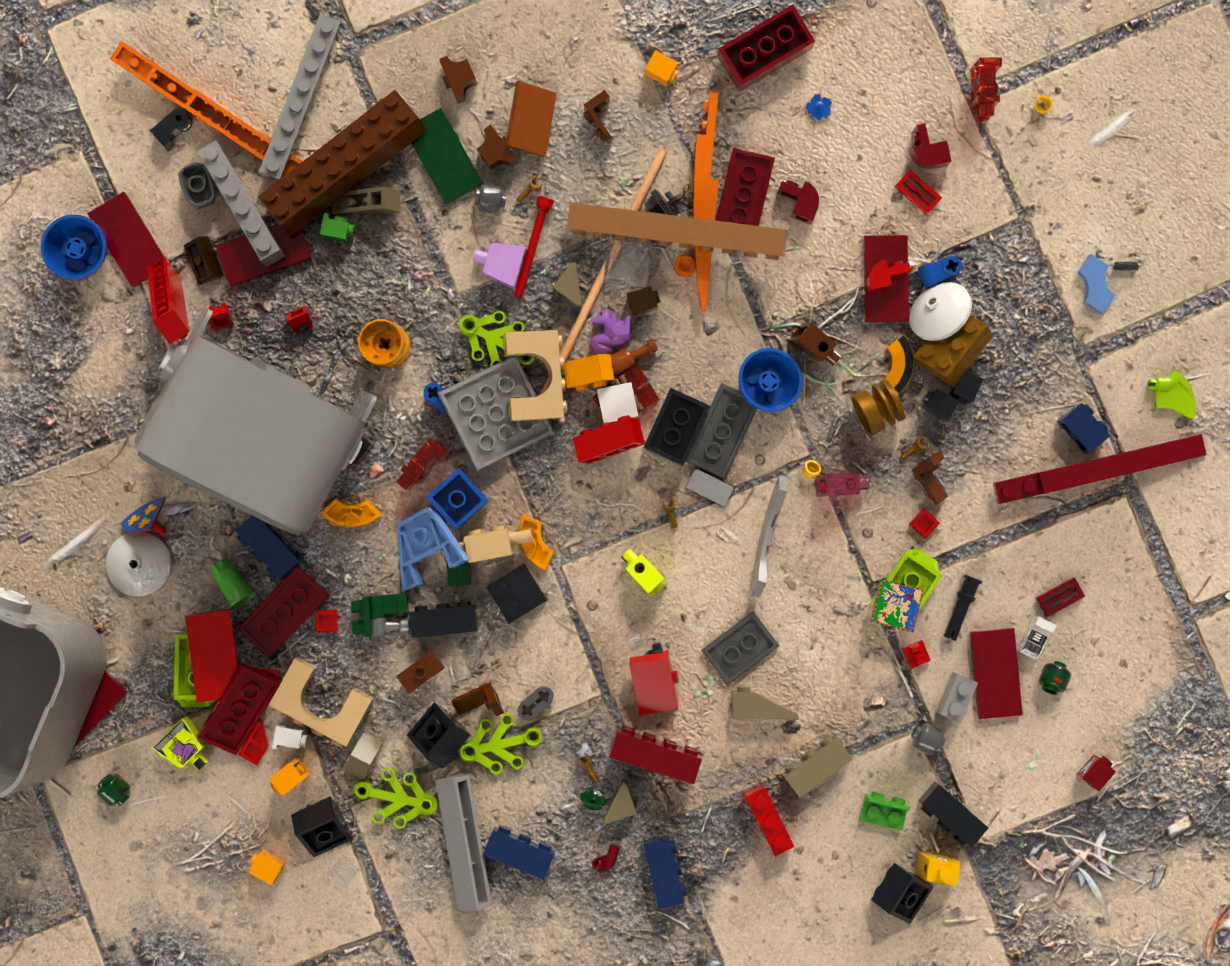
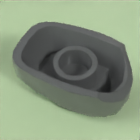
(197, 185)

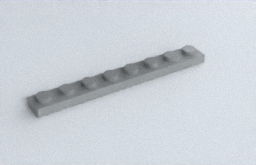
(299, 97)

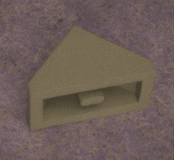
(568, 286)
(363, 756)
(621, 804)

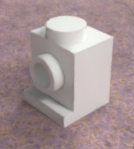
(289, 737)

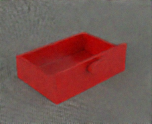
(654, 683)

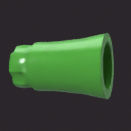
(231, 584)

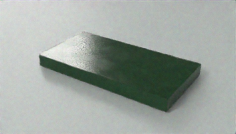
(445, 158)

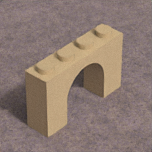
(545, 347)
(290, 701)

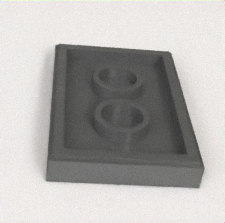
(740, 647)

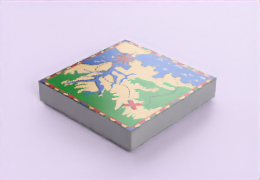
(896, 605)

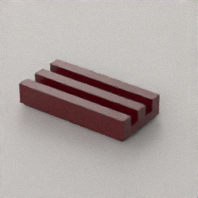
(1043, 605)

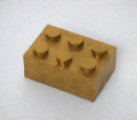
(952, 356)

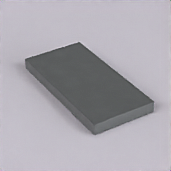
(721, 432)

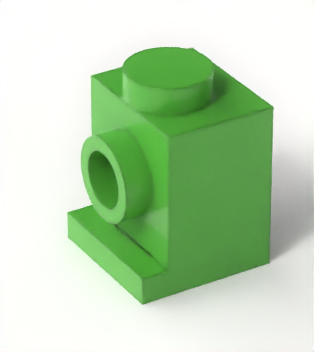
(336, 228)

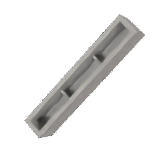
(241, 203)
(463, 842)

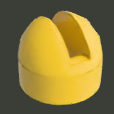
(1046, 101)
(811, 469)

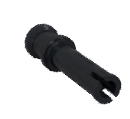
(965, 597)

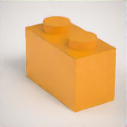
(588, 371)
(289, 776)

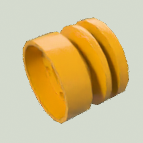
(372, 343)

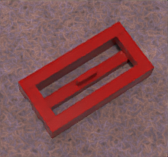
(924, 186)

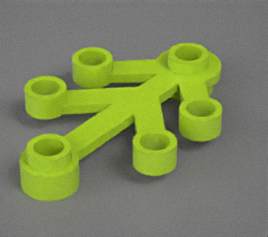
(491, 337)
(497, 744)
(399, 798)

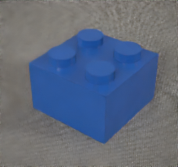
(458, 499)

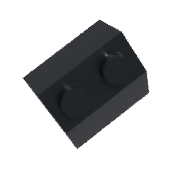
(516, 593)
(438, 735)
(321, 827)
(901, 893)

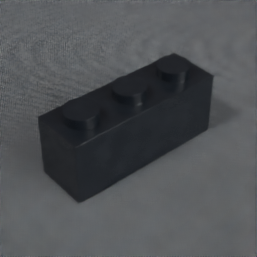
(443, 619)
(952, 815)

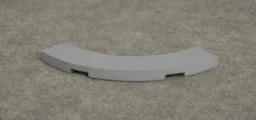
(765, 540)

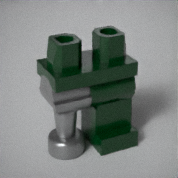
(375, 614)

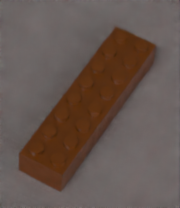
(342, 163)

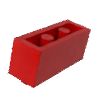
(608, 440)
(769, 820)

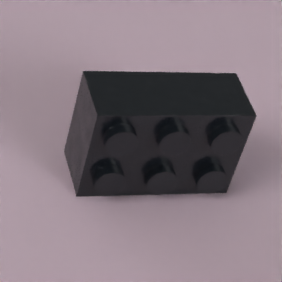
(676, 427)

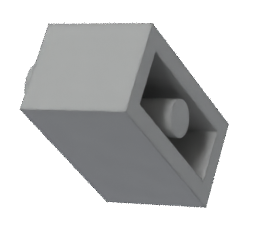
(956, 697)

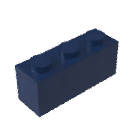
(268, 547)
(519, 851)
(664, 871)

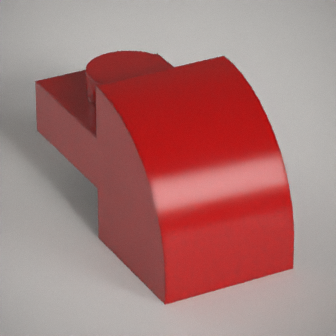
(881, 275)

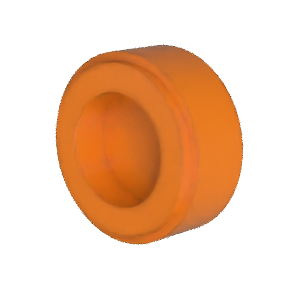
(684, 266)

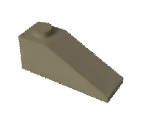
(368, 202)
(752, 705)

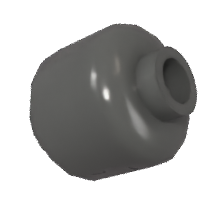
(490, 198)
(928, 739)

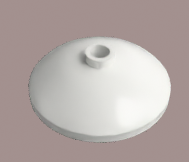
(940, 311)
(152, 560)

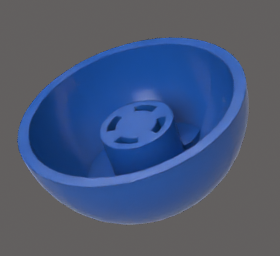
(64, 243)
(777, 373)

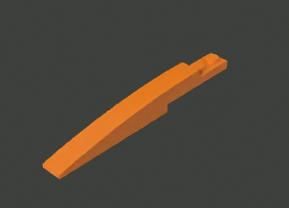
(195, 103)
(704, 192)

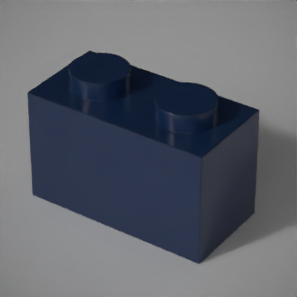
(1084, 427)

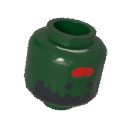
(1054, 678)
(113, 790)

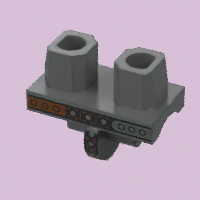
(657, 201)

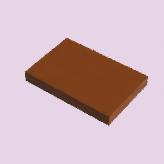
(530, 119)

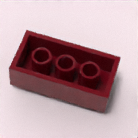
(765, 48)
(655, 755)

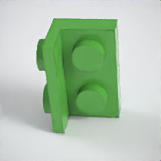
(884, 811)

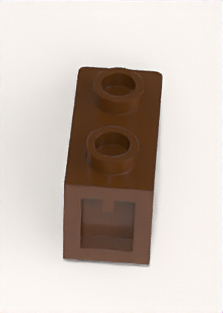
(598, 104)
(924, 474)
(482, 695)

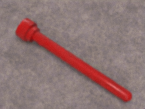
(544, 205)

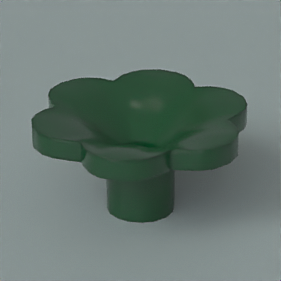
(593, 799)

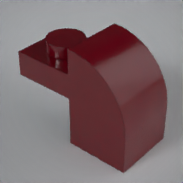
(926, 154)
(806, 198)

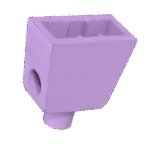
(502, 263)

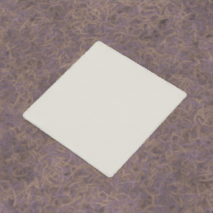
(617, 402)

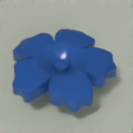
(819, 107)

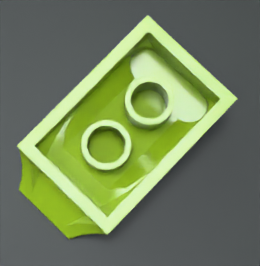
(917, 571)
(183, 676)

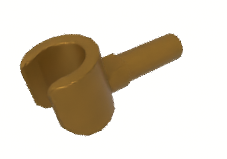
(529, 189)
(914, 448)
(670, 510)
(588, 766)

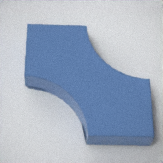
(1097, 292)

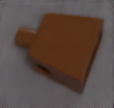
(808, 338)

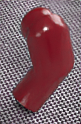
(606, 861)

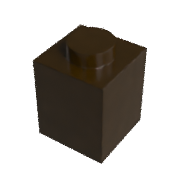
(643, 301)

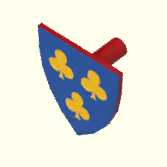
(145, 518)

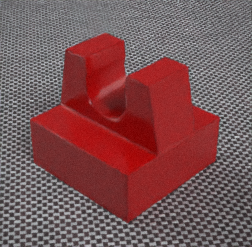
(299, 316)
(221, 317)
(916, 654)

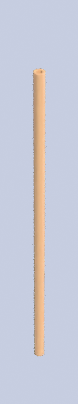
(599, 280)

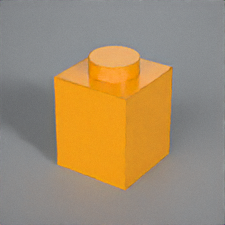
(661, 68)
(266, 866)

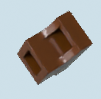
(458, 77)
(494, 150)
(420, 671)

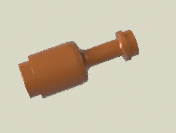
(624, 359)

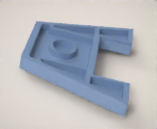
(421, 538)

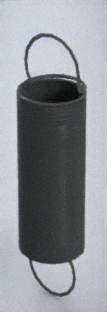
(1125, 265)

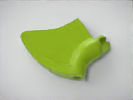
(1174, 394)

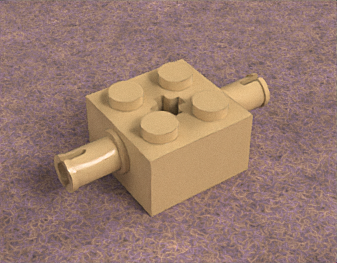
(493, 544)

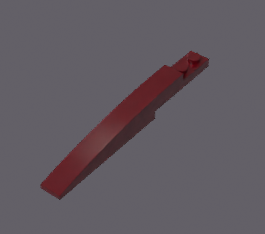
(1099, 469)

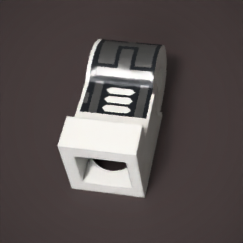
(1036, 637)

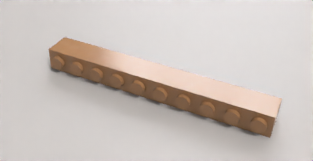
(677, 229)

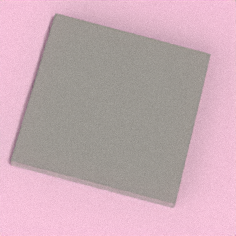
(481, 413)

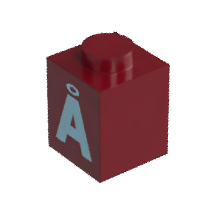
(1097, 772)

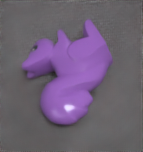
(615, 332)

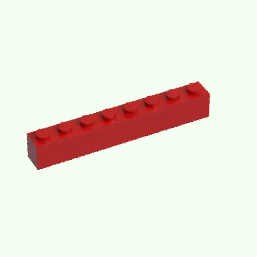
(168, 301)

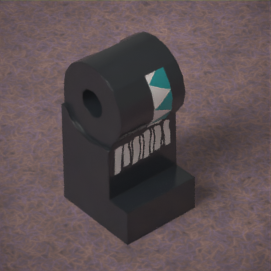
(171, 127)

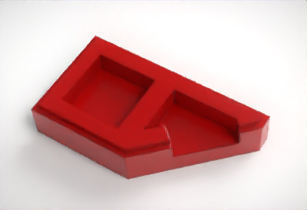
(255, 745)

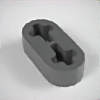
(532, 699)

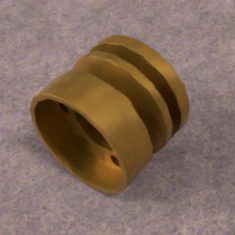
(882, 405)

